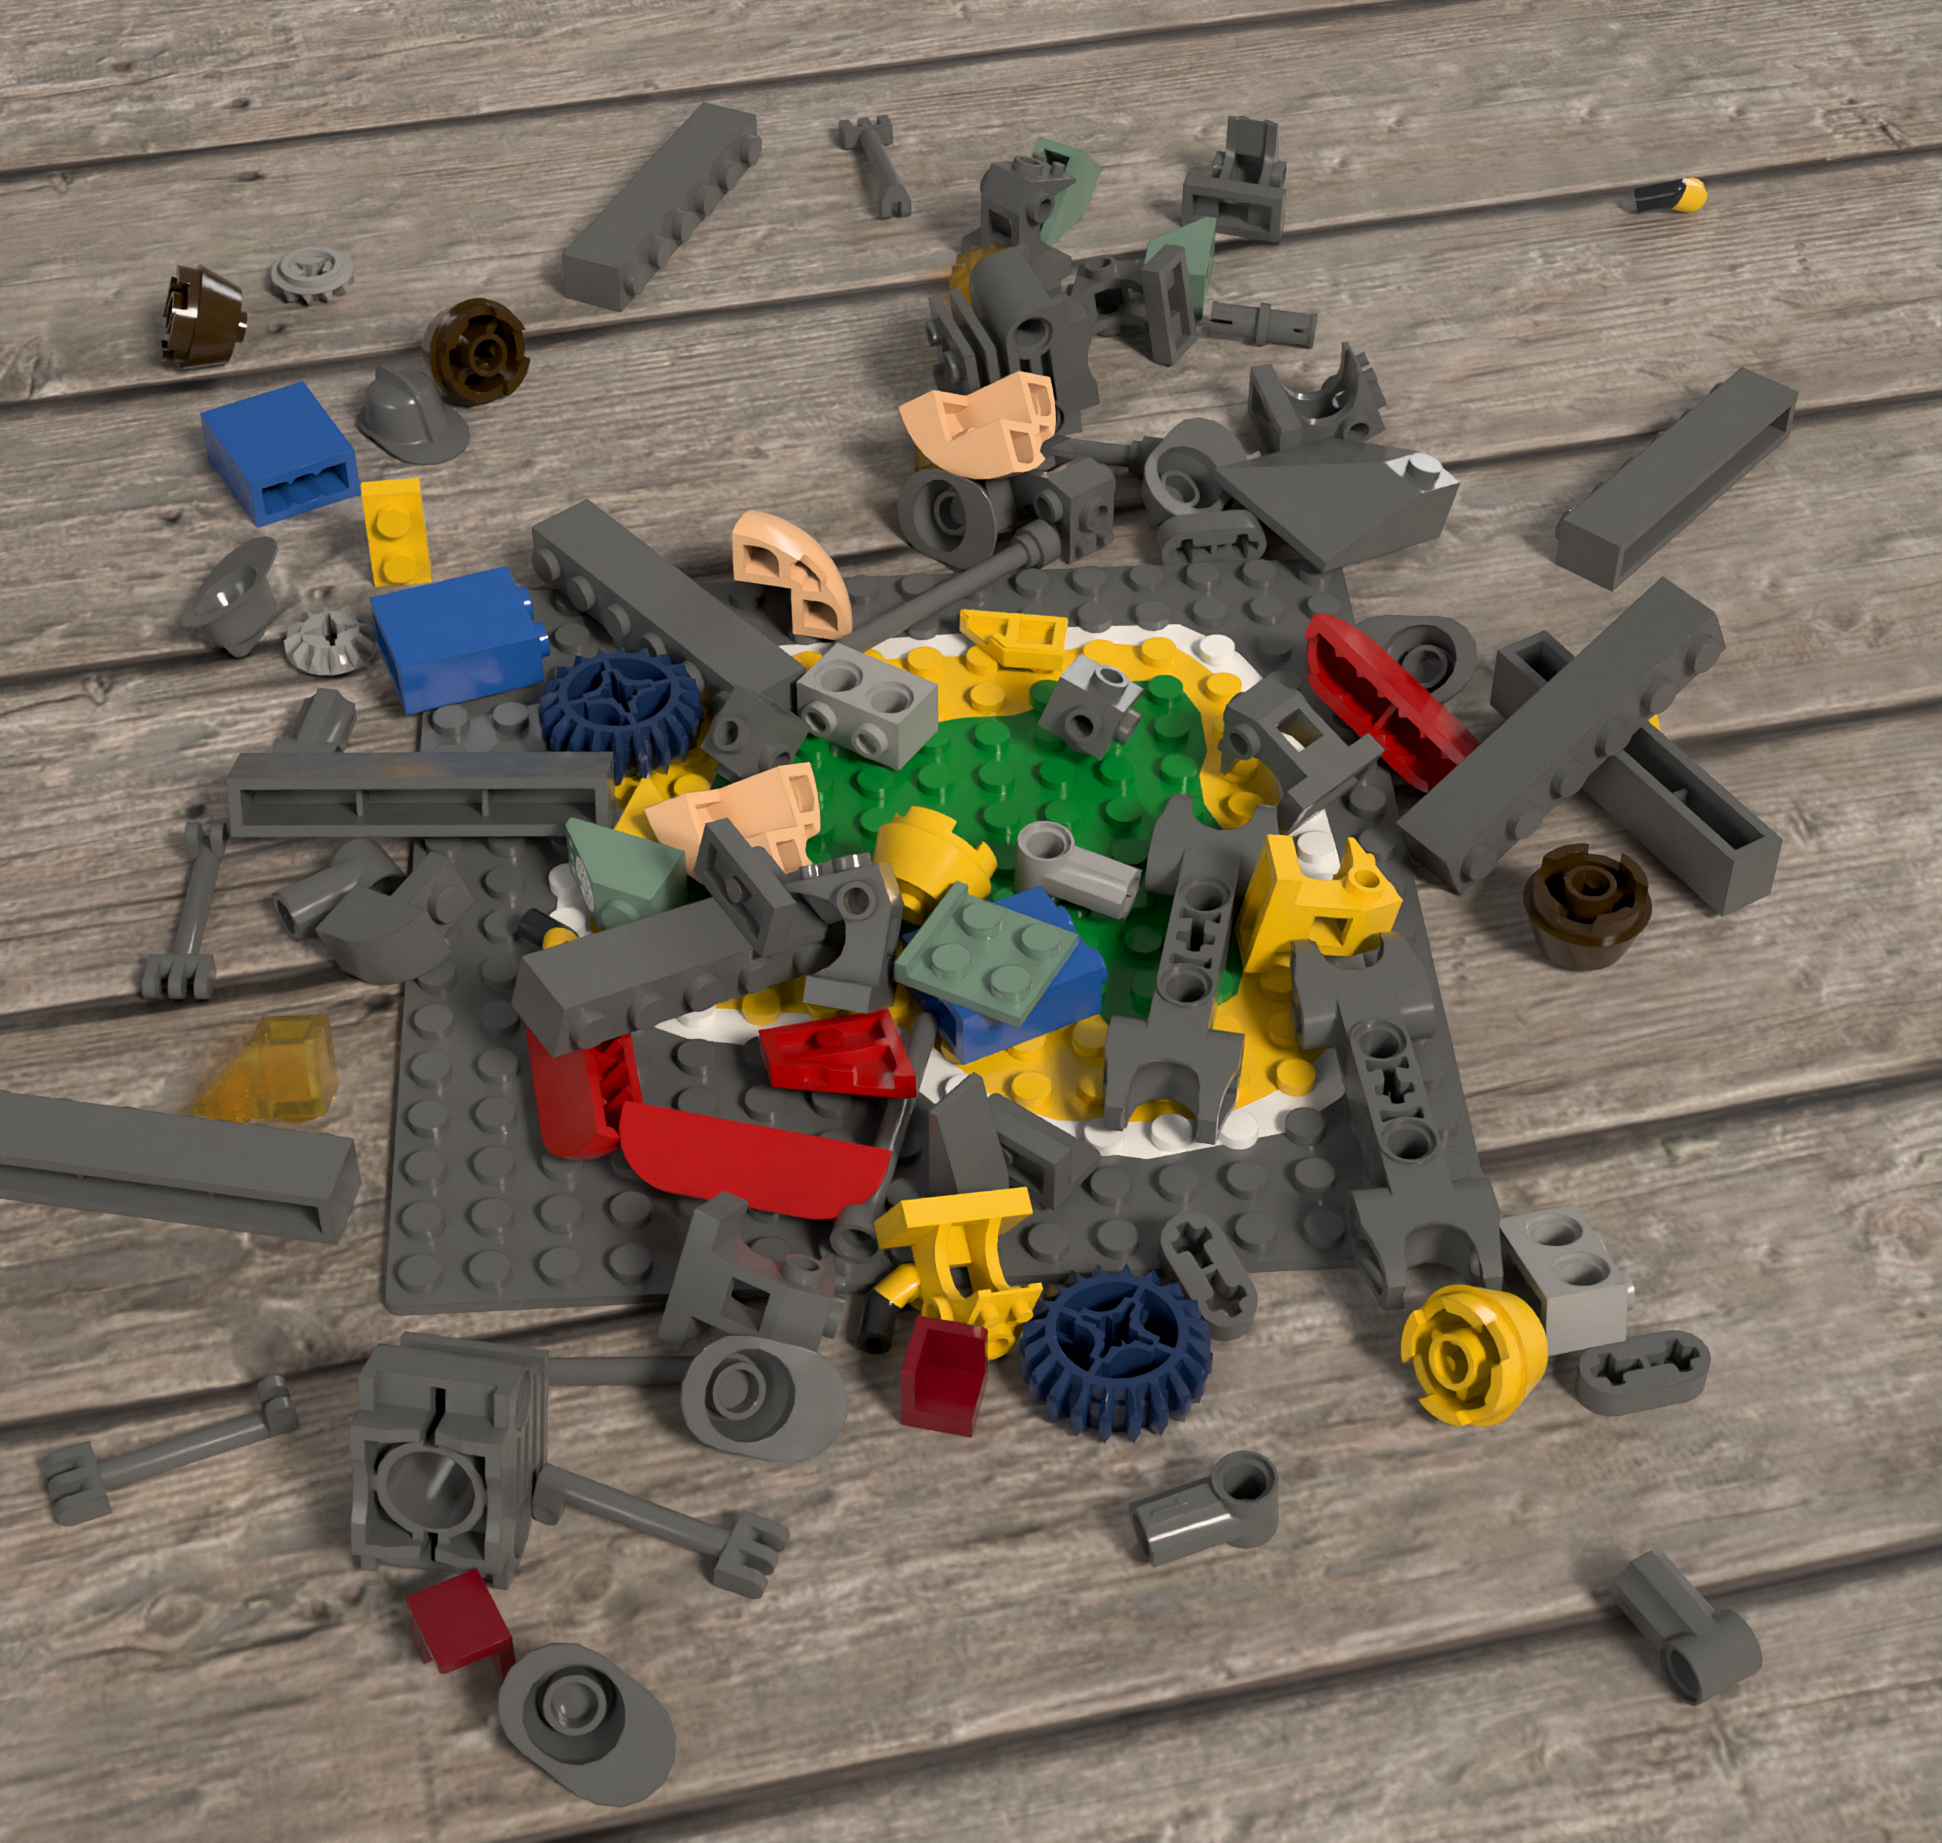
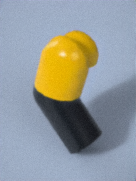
(1679, 195)
(544, 929)
(882, 1306)

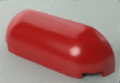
(1384, 700)
(583, 1096)
(758, 1163)

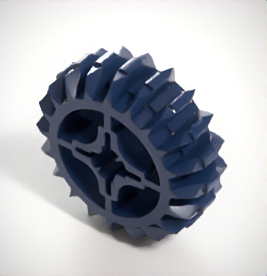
(623, 706)
(1132, 1348)

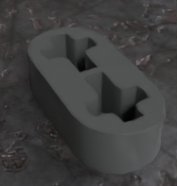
(1211, 538)
(1220, 1269)
(1642, 1373)

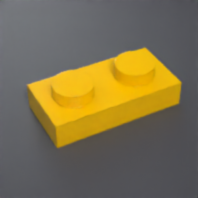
(396, 532)

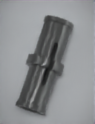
(1263, 324)

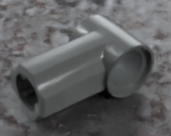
(321, 725)
(313, 898)
(1208, 1510)
(1695, 1645)

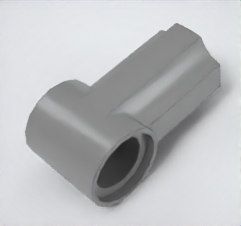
(1071, 873)

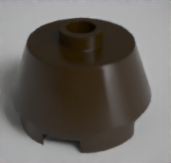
(201, 318)
(476, 351)
(1586, 906)

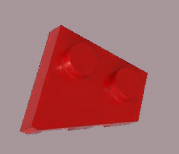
(840, 1056)

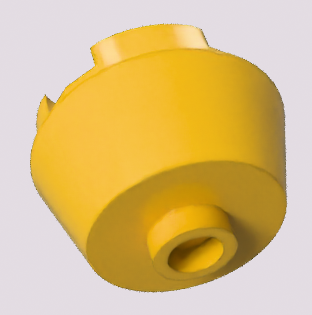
(930, 860)
(1474, 1353)

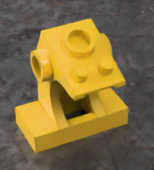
(1285, 903)
(964, 1233)

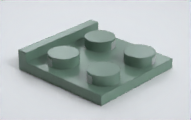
(984, 956)

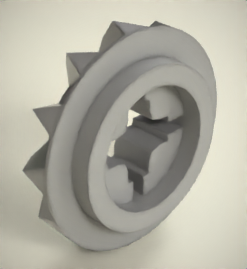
(313, 274)
(312, 652)

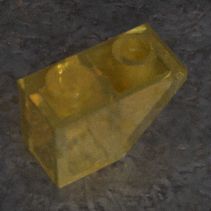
(274, 1072)

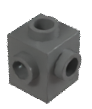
(1092, 707)
(753, 735)

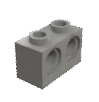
(868, 706)
(1566, 1278)

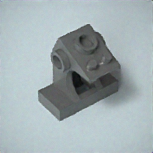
(1246, 174)
(1025, 195)
(1167, 303)
(1297, 419)
(1063, 491)
(1307, 777)
(864, 971)
(714, 1256)

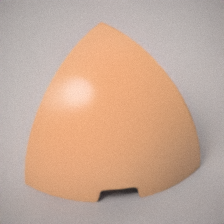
(988, 431)
(784, 555)
(768, 809)

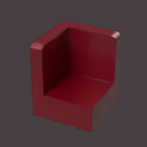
(944, 1376)
(459, 1625)

